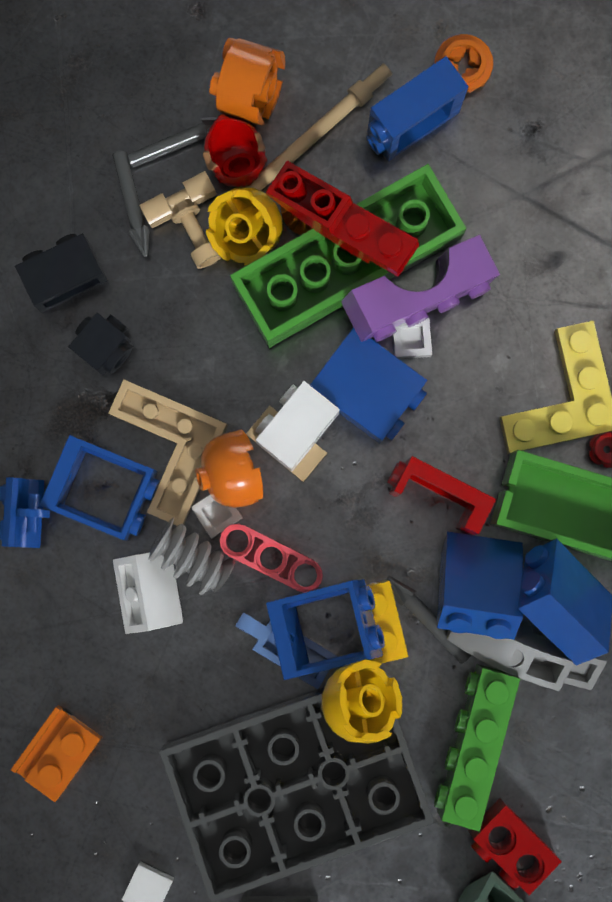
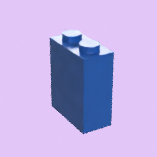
(370, 386)
(480, 586)
(566, 602)

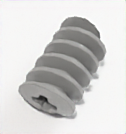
(191, 558)

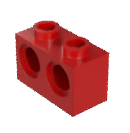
(518, 842)

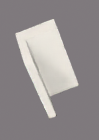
(147, 593)

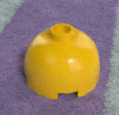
(244, 225)
(361, 702)

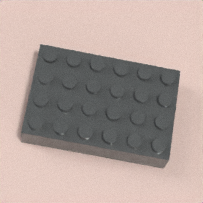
(287, 794)

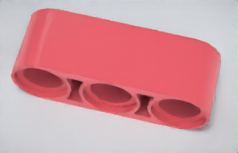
(252, 557)

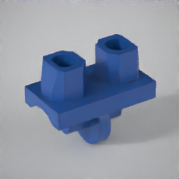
(22, 512)

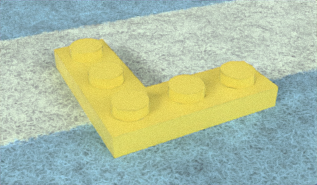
(589, 393)

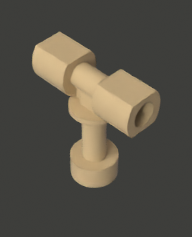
(182, 209)

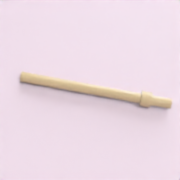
(357, 95)

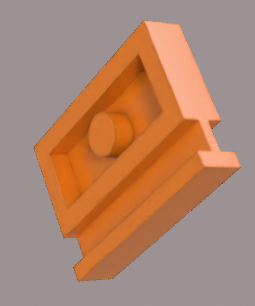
(56, 753)

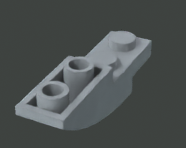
(530, 658)

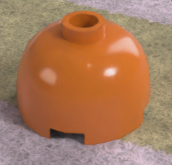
(230, 471)

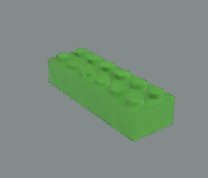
(314, 274)

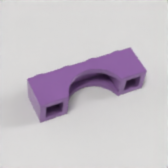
(382, 305)

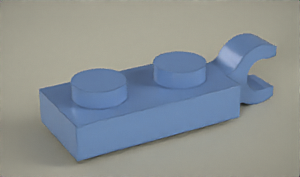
(267, 648)

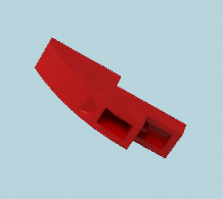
(341, 220)

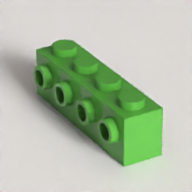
(477, 747)

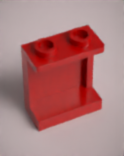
(475, 502)

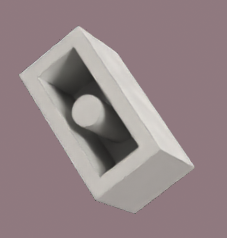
(296, 425)

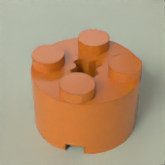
(248, 80)

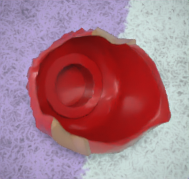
(234, 151)

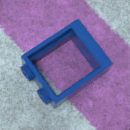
(416, 109)
(66, 472)
(289, 635)

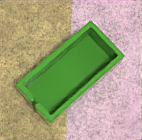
(556, 502)

